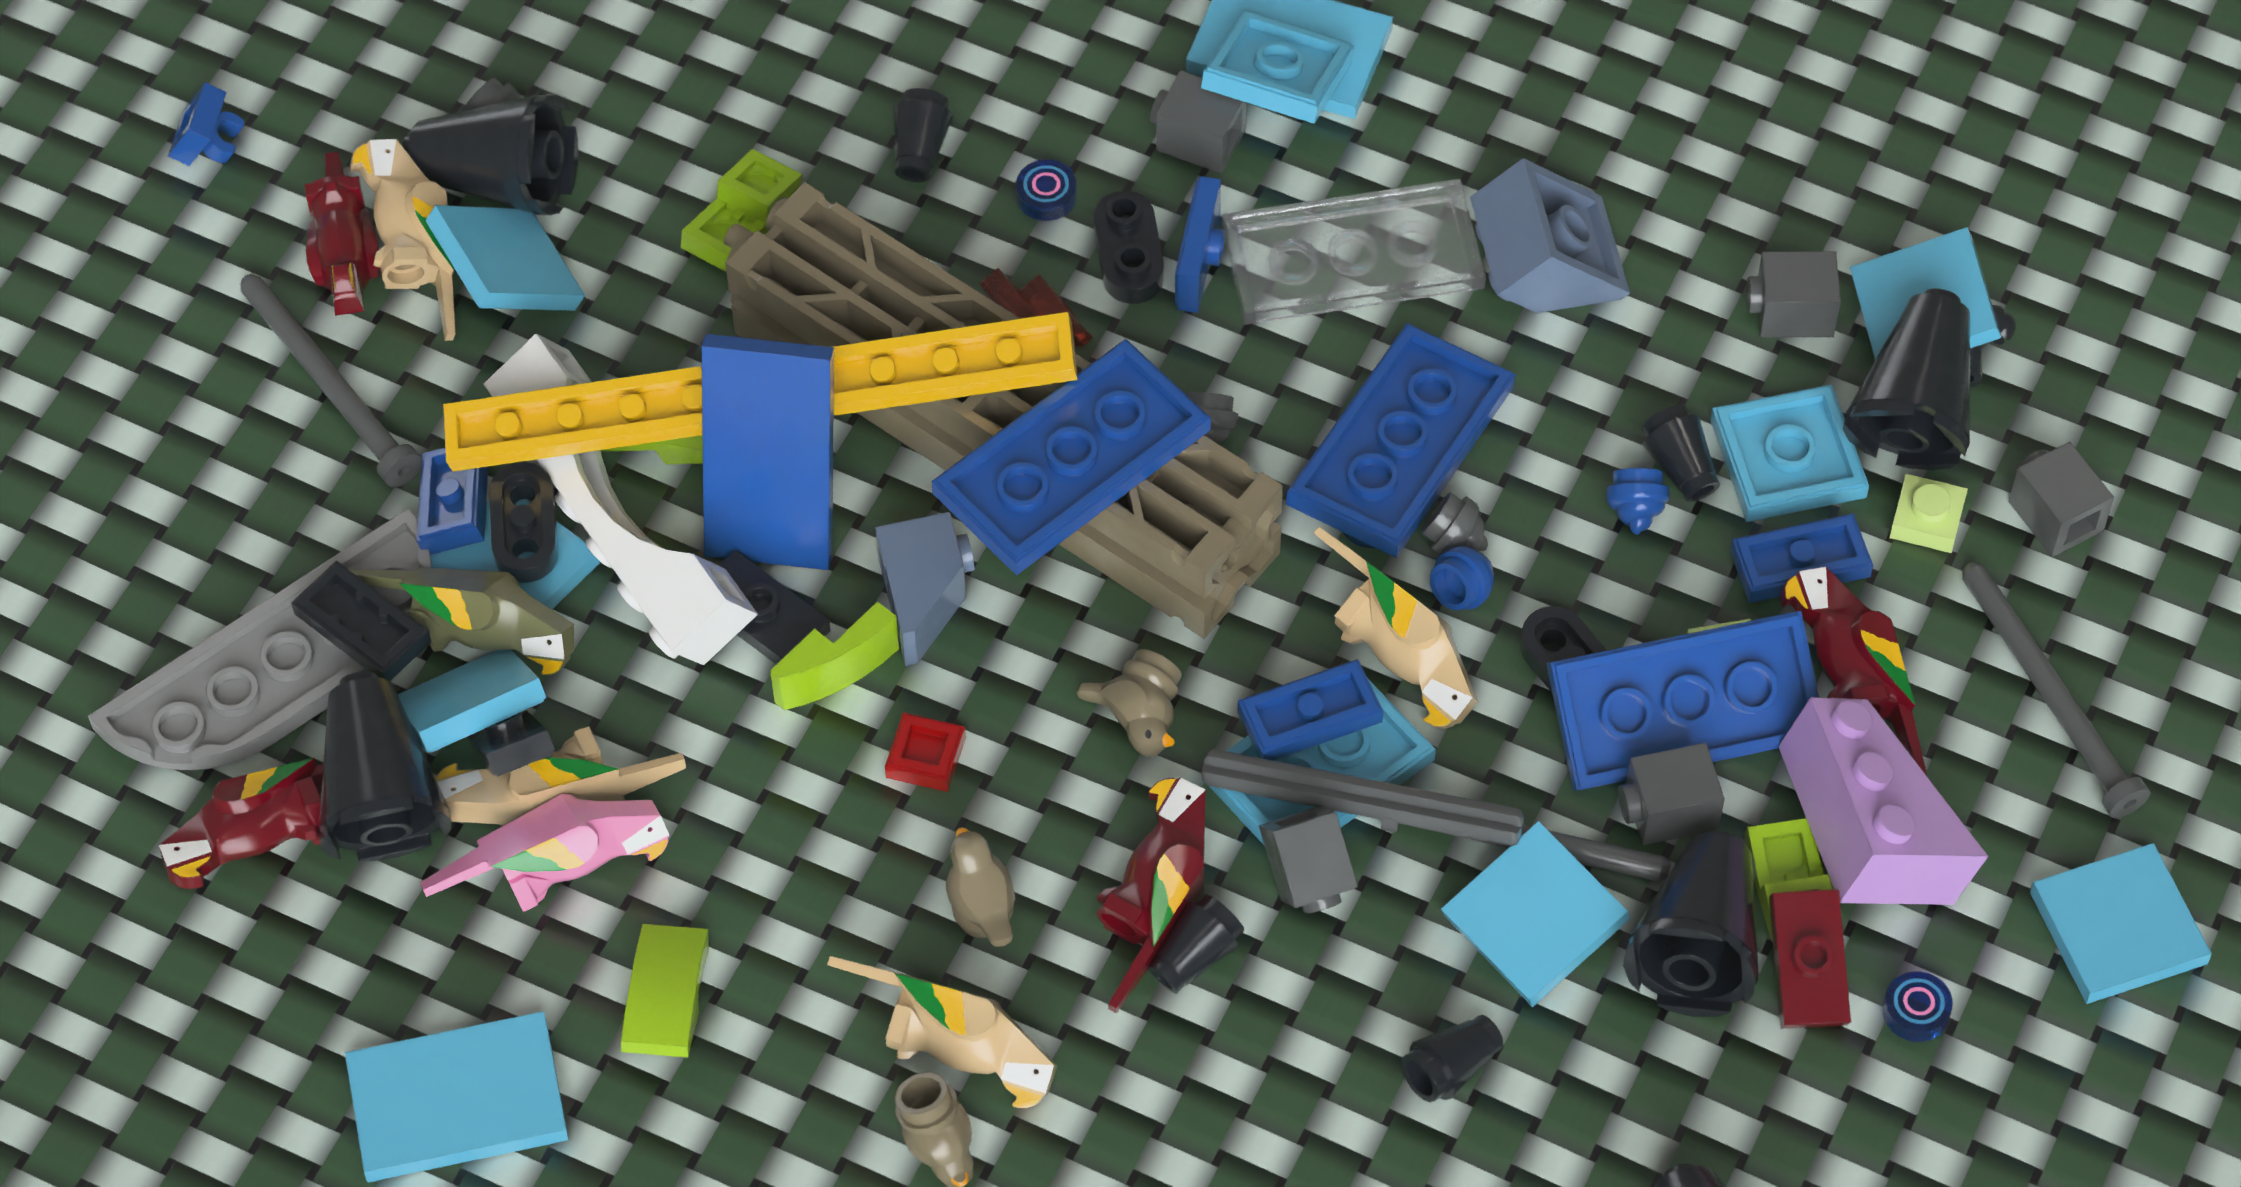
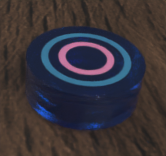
(1046, 190)
(1917, 1006)

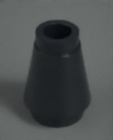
(919, 131)
(1681, 450)
(1196, 943)
(1450, 1058)

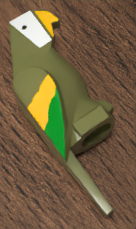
(481, 612)

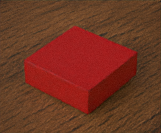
(925, 752)

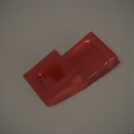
(1032, 300)

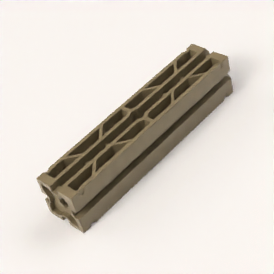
(836, 280)

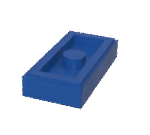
(1200, 245)
(450, 504)
(1773, 557)
(1310, 711)

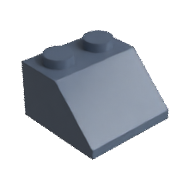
(1547, 241)

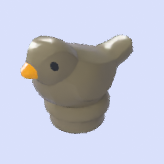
(1140, 700)
(980, 889)
(936, 1127)

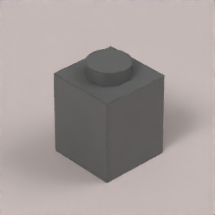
(1197, 123)
(1795, 294)
(2060, 498)
(1672, 794)
(1309, 859)

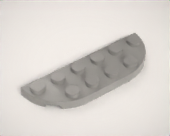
(251, 676)

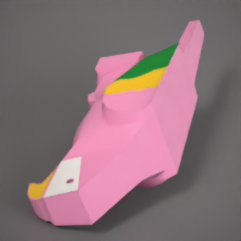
(558, 845)

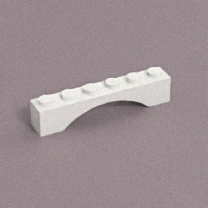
(684, 597)

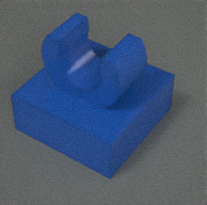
(200, 128)

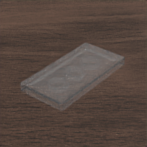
(1353, 251)

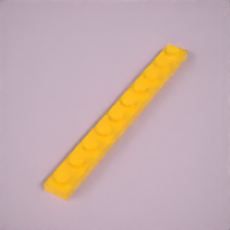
(670, 402)

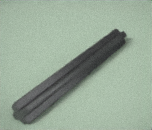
(1363, 797)

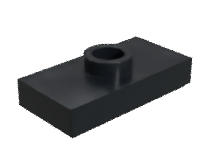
(782, 615)
(361, 622)
(511, 743)

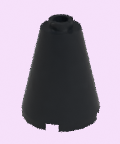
(501, 152)
(1918, 387)
(375, 775)
(1699, 931)

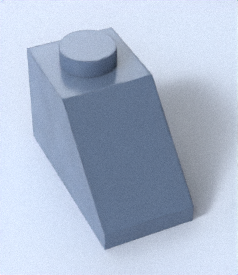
(923, 577)

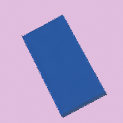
(1400, 440)
(768, 450)
(1071, 456)
(1713, 686)

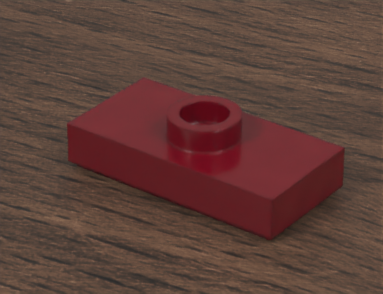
(1809, 959)

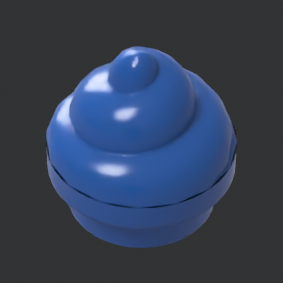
(1637, 496)
(1462, 578)

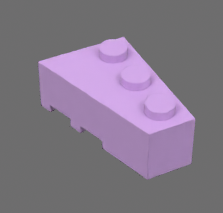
(1875, 810)

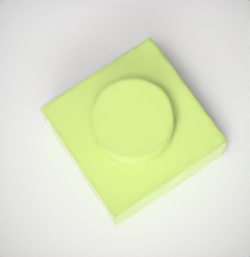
(1928, 513)

